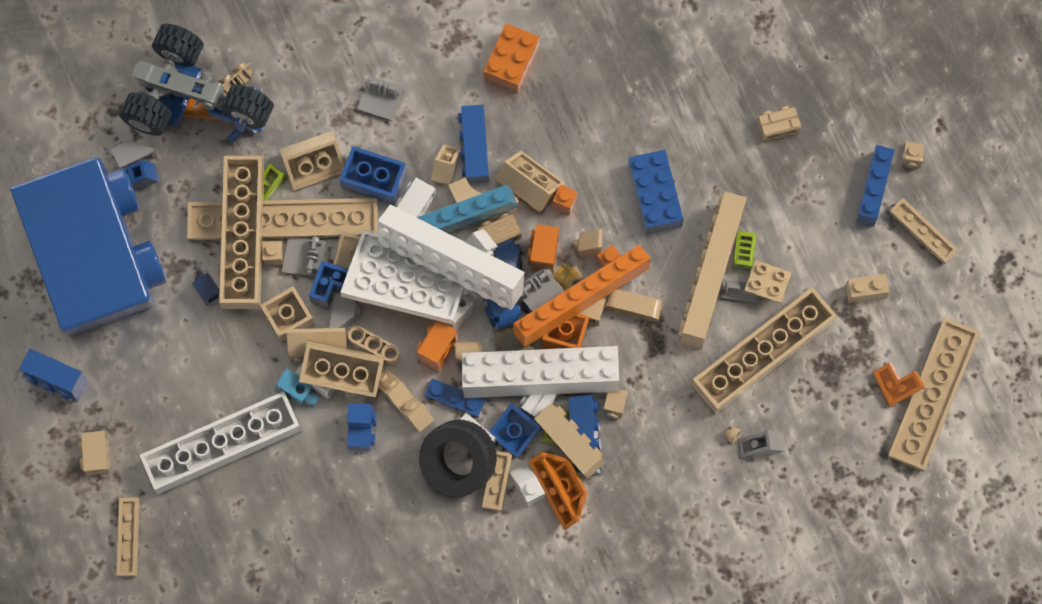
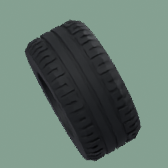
(440, 475)

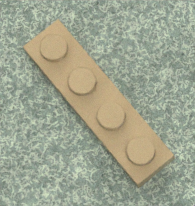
(923, 231)
(128, 537)

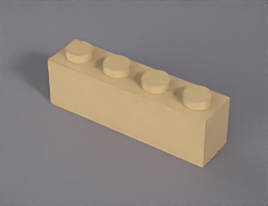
(569, 440)

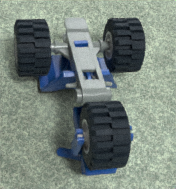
(177, 82)

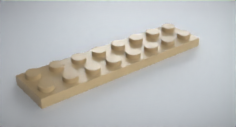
(931, 405)

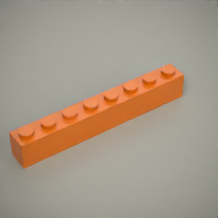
(581, 296)

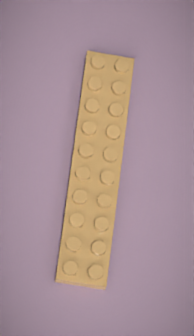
(292, 218)

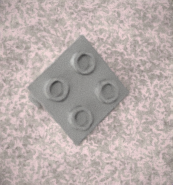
(380, 98)
(303, 256)
(540, 289)

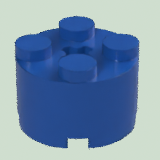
(500, 316)

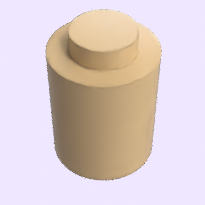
(466, 347)

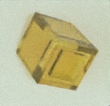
(565, 276)

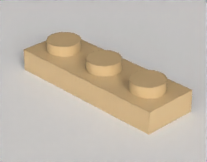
(497, 484)

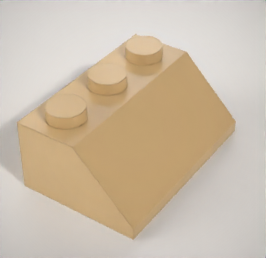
(312, 160)
(529, 180)
(298, 338)

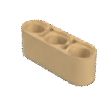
(634, 305)
(367, 339)

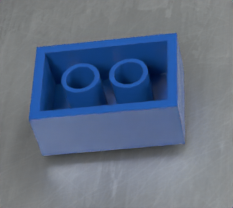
(373, 175)
(53, 375)

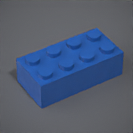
(655, 192)

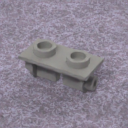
(735, 291)

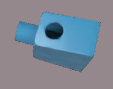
(289, 383)

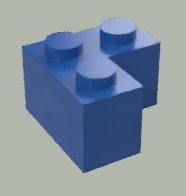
(327, 281)
(360, 421)

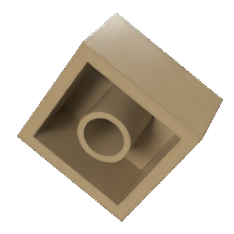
(286, 312)

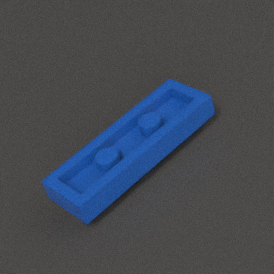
(454, 398)

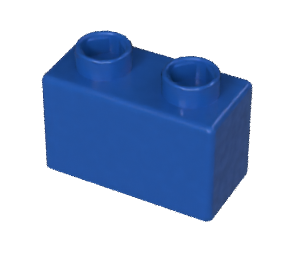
(86, 245)

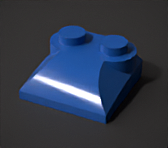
(515, 430)

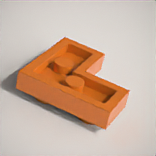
(897, 388)

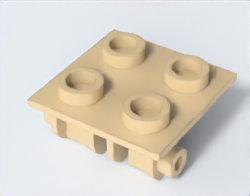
(239, 70)
(768, 281)

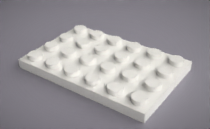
(398, 283)

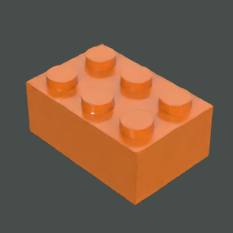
(511, 57)

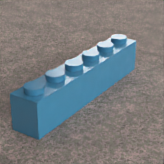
(472, 210)

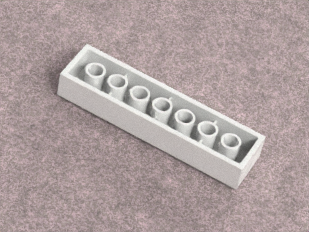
(450, 257)
(540, 372)
(220, 443)

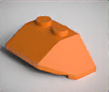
(560, 486)

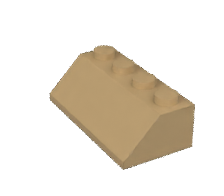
(341, 369)

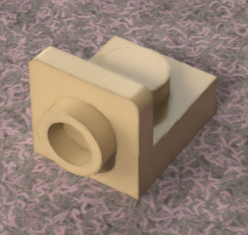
(913, 155)

